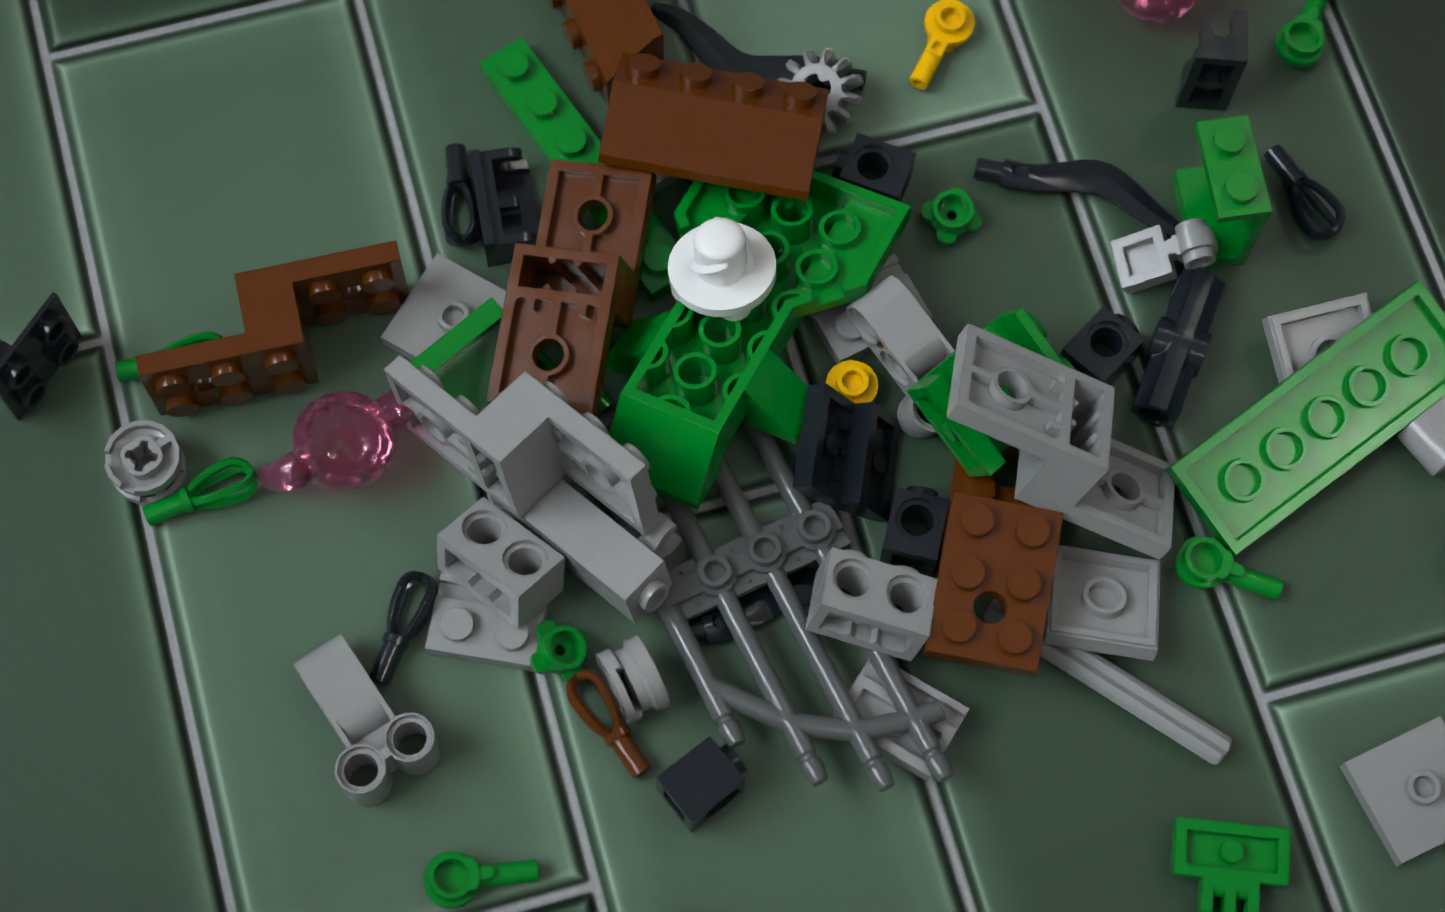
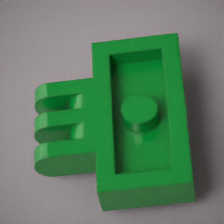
(1229, 860)

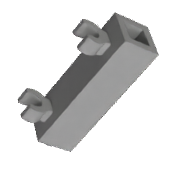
(602, 552)

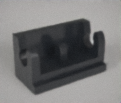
(1216, 65)
(504, 202)

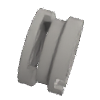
(144, 461)
(638, 676)

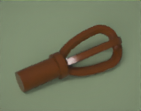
(617, 737)

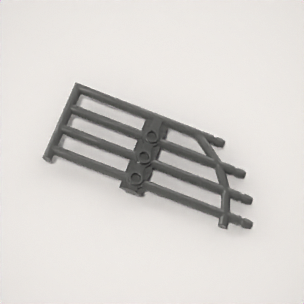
(765, 558)

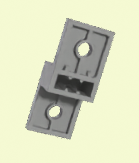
(1063, 439)
(526, 444)

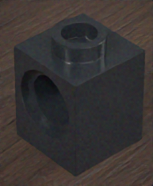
(872, 154)
(1107, 329)
(909, 550)
(702, 782)

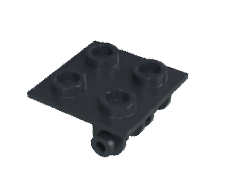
(36, 355)

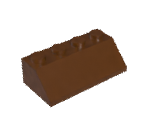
(607, 30)
(713, 125)

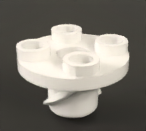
(722, 269)

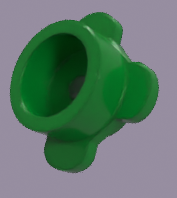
(951, 201)
(570, 639)

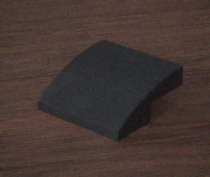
(847, 453)

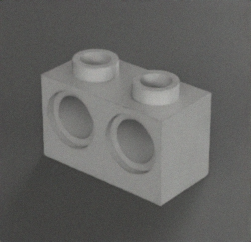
(500, 562)
(870, 614)

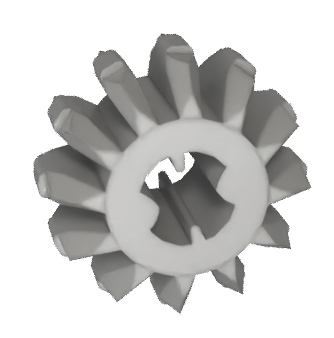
(832, 76)

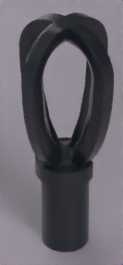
(459, 183)
(1294, 184)
(396, 642)

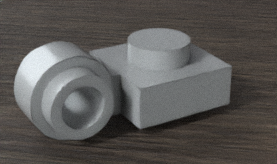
(1148, 255)

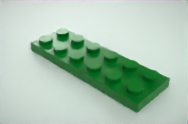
(1317, 421)

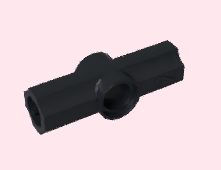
(1178, 347)

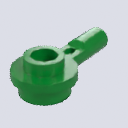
(1302, 39)
(1206, 563)
(455, 878)

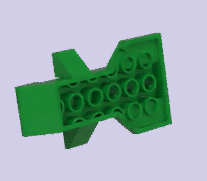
(703, 373)

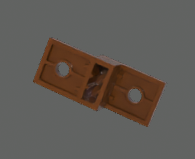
(575, 280)
(276, 344)
(998, 552)

